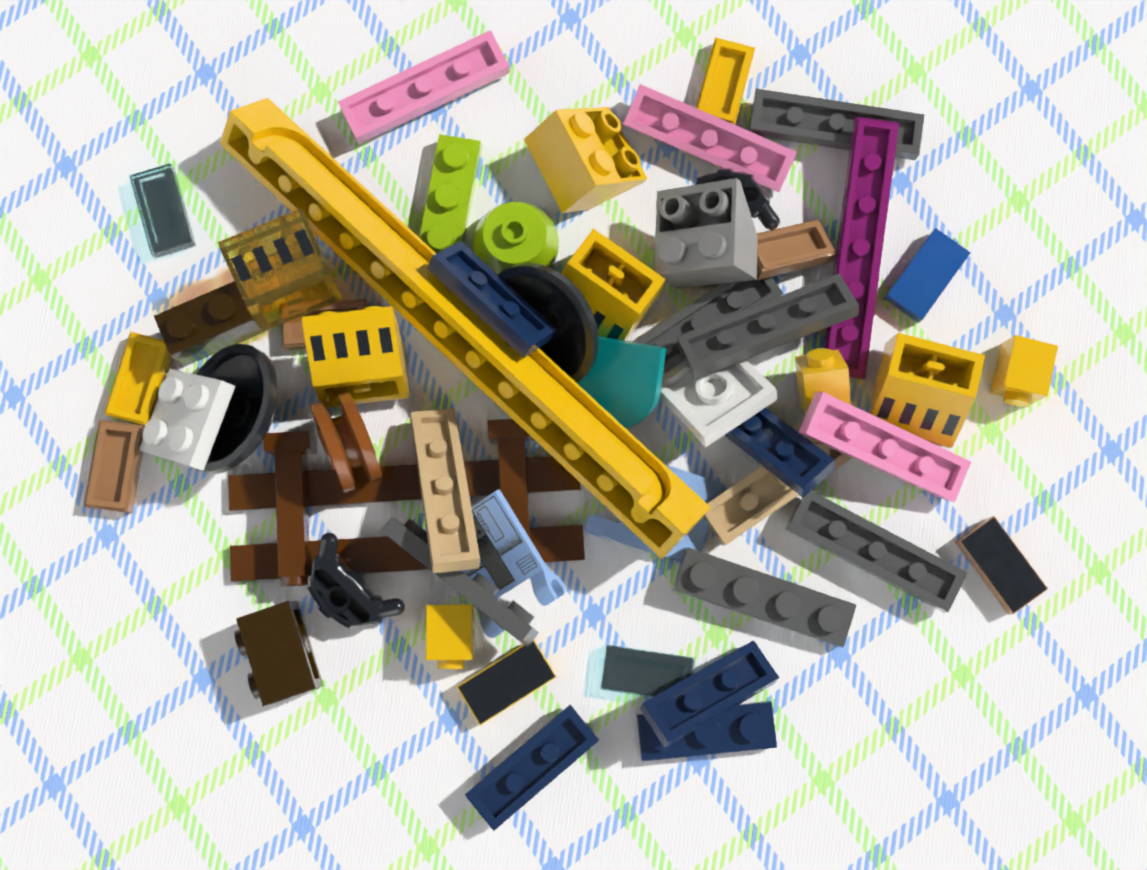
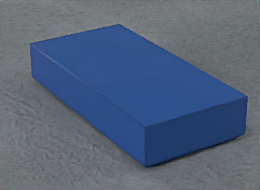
(927, 275)

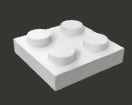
(717, 400)
(186, 418)

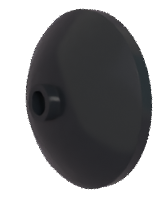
(563, 305)
(250, 405)

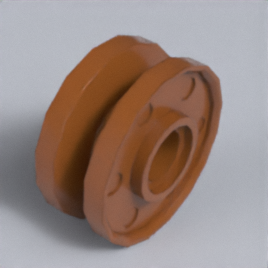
(346, 441)

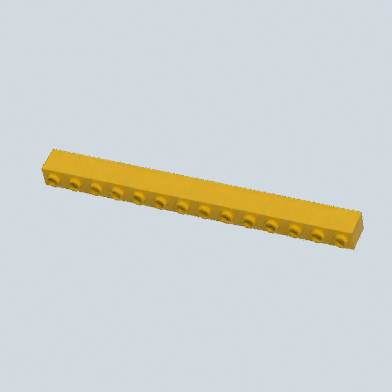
(528, 389)

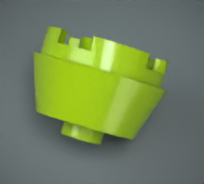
(516, 235)

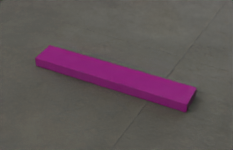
(863, 235)

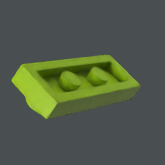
(450, 192)

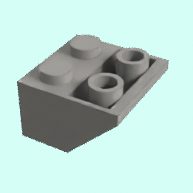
(705, 235)

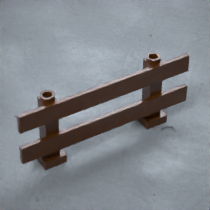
(295, 489)

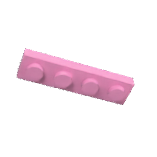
(424, 87)
(709, 137)
(884, 446)

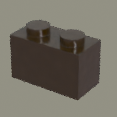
(206, 324)
(278, 653)

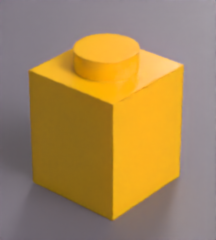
(1023, 371)
(821, 372)
(450, 635)

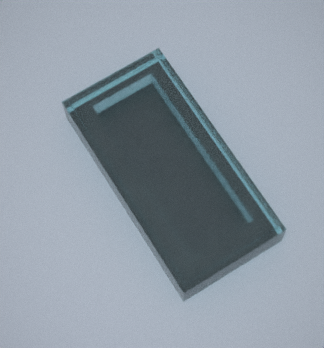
(162, 210)
(642, 670)

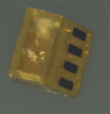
(281, 270)

